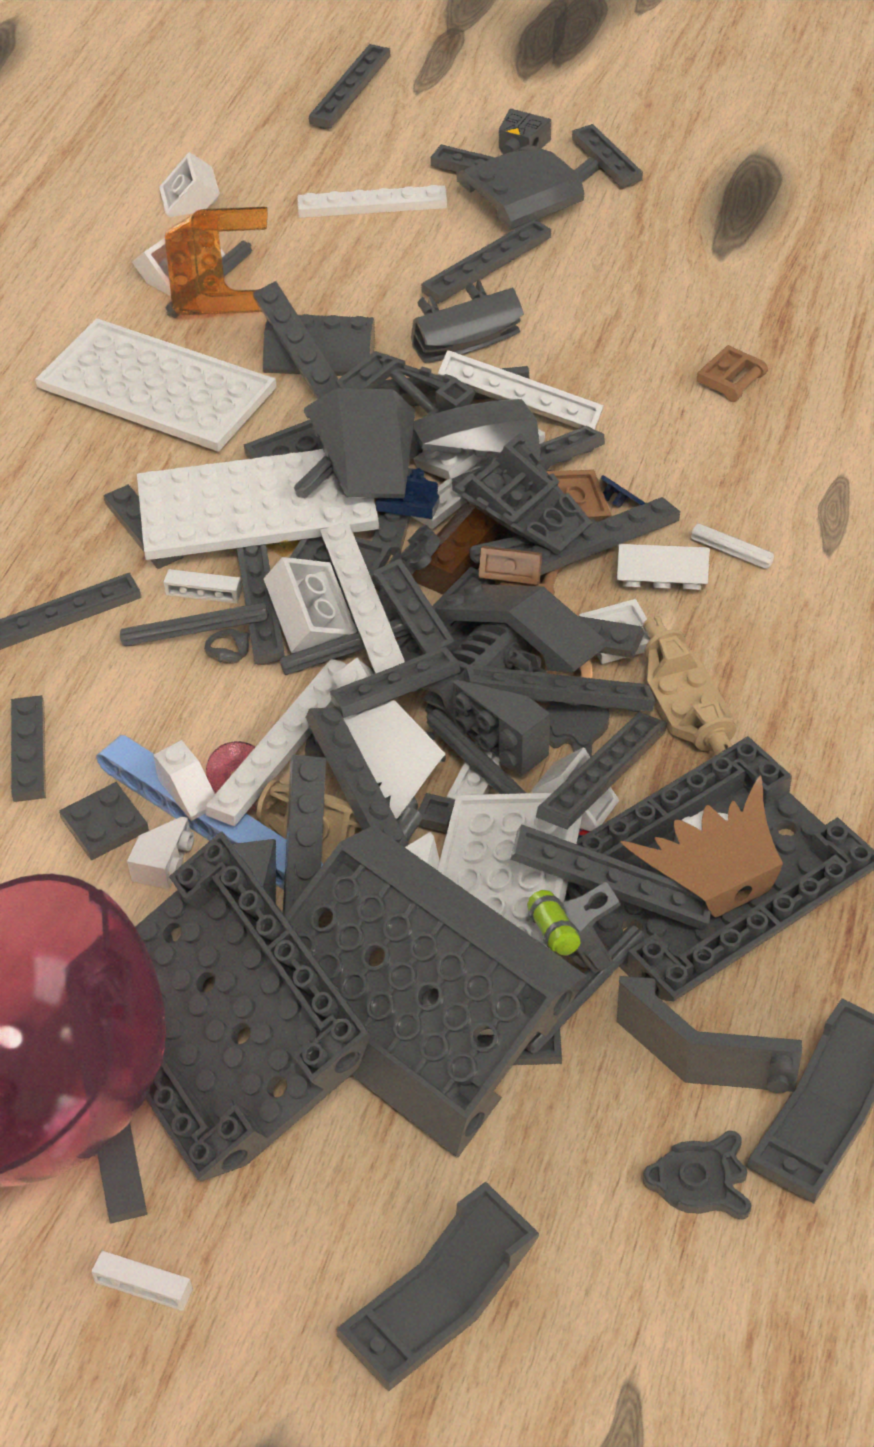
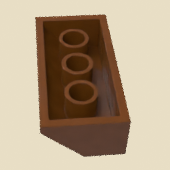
(452, 558)

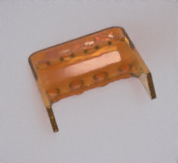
(197, 265)

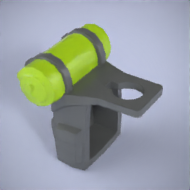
(570, 928)

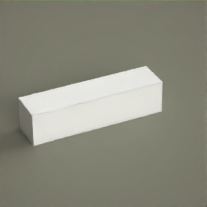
(202, 586)
(142, 1280)

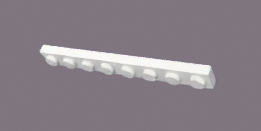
(362, 597)
(273, 750)

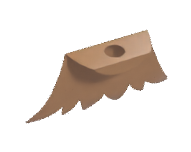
(721, 856)

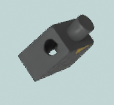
(523, 129)

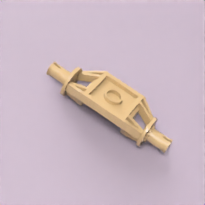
(685, 691)
(338, 816)

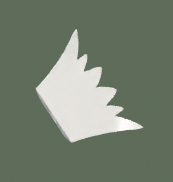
(395, 751)

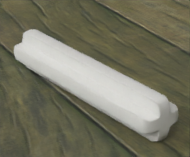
(732, 546)

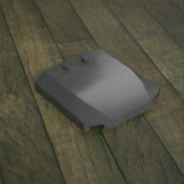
(524, 184)

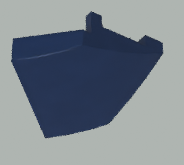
(419, 501)

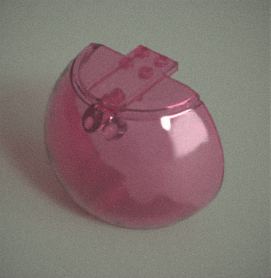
(74, 1025)

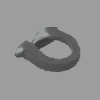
(225, 654)

